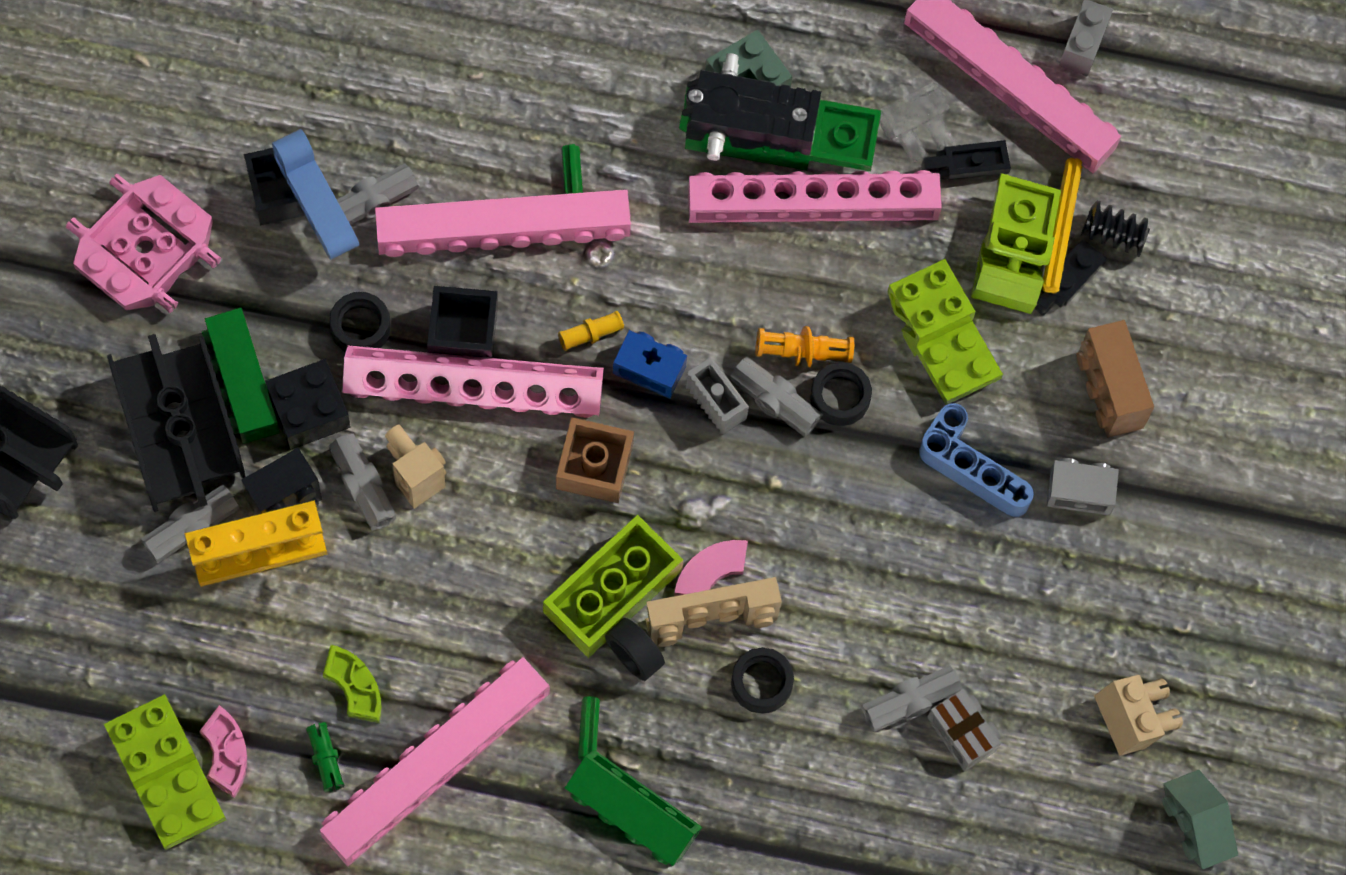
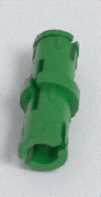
(325, 757)

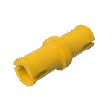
(590, 330)

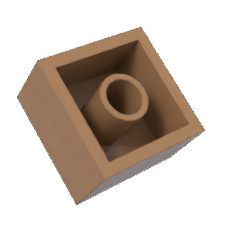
(594, 460)

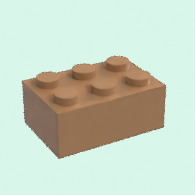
(1115, 379)

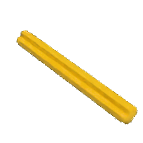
(1063, 223)

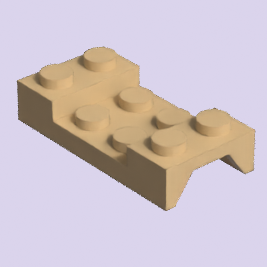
(756, 600)

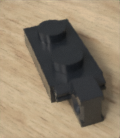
(969, 160)
(1078, 269)

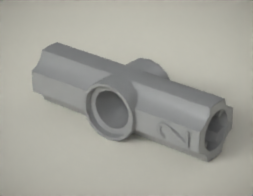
(377, 192)
(775, 396)
(362, 482)
(187, 518)
(911, 698)

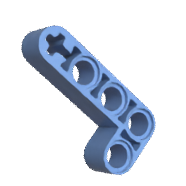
(313, 194)
(980, 465)

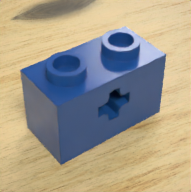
(658, 377)

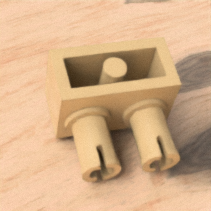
(417, 468)
(1131, 715)

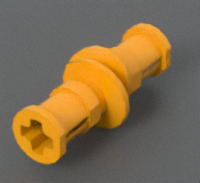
(804, 346)

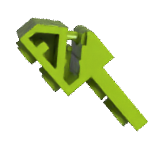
(1016, 244)
(943, 331)
(165, 772)

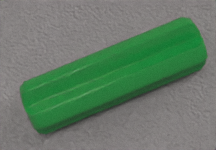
(572, 169)
(588, 726)

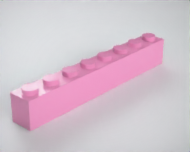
(1014, 80)
(503, 222)
(434, 761)

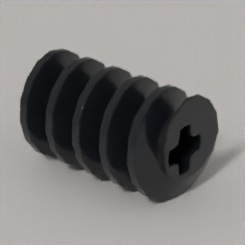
(1116, 228)

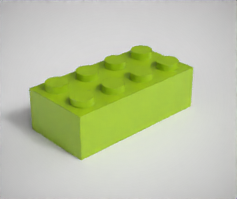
(612, 585)

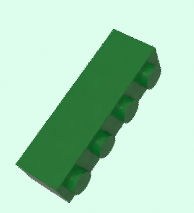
(241, 375)
(633, 808)

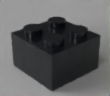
(270, 189)
(463, 321)
(308, 404)
(282, 484)

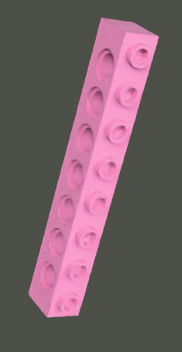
(802, 208)
(487, 371)

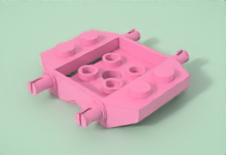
(126, 227)

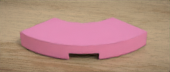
(712, 565)
(228, 750)

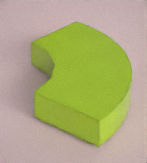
(356, 682)

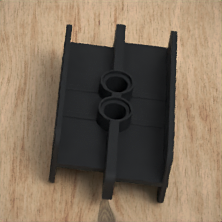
(29, 450)
(169, 463)

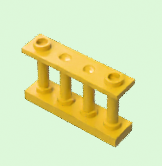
(256, 543)

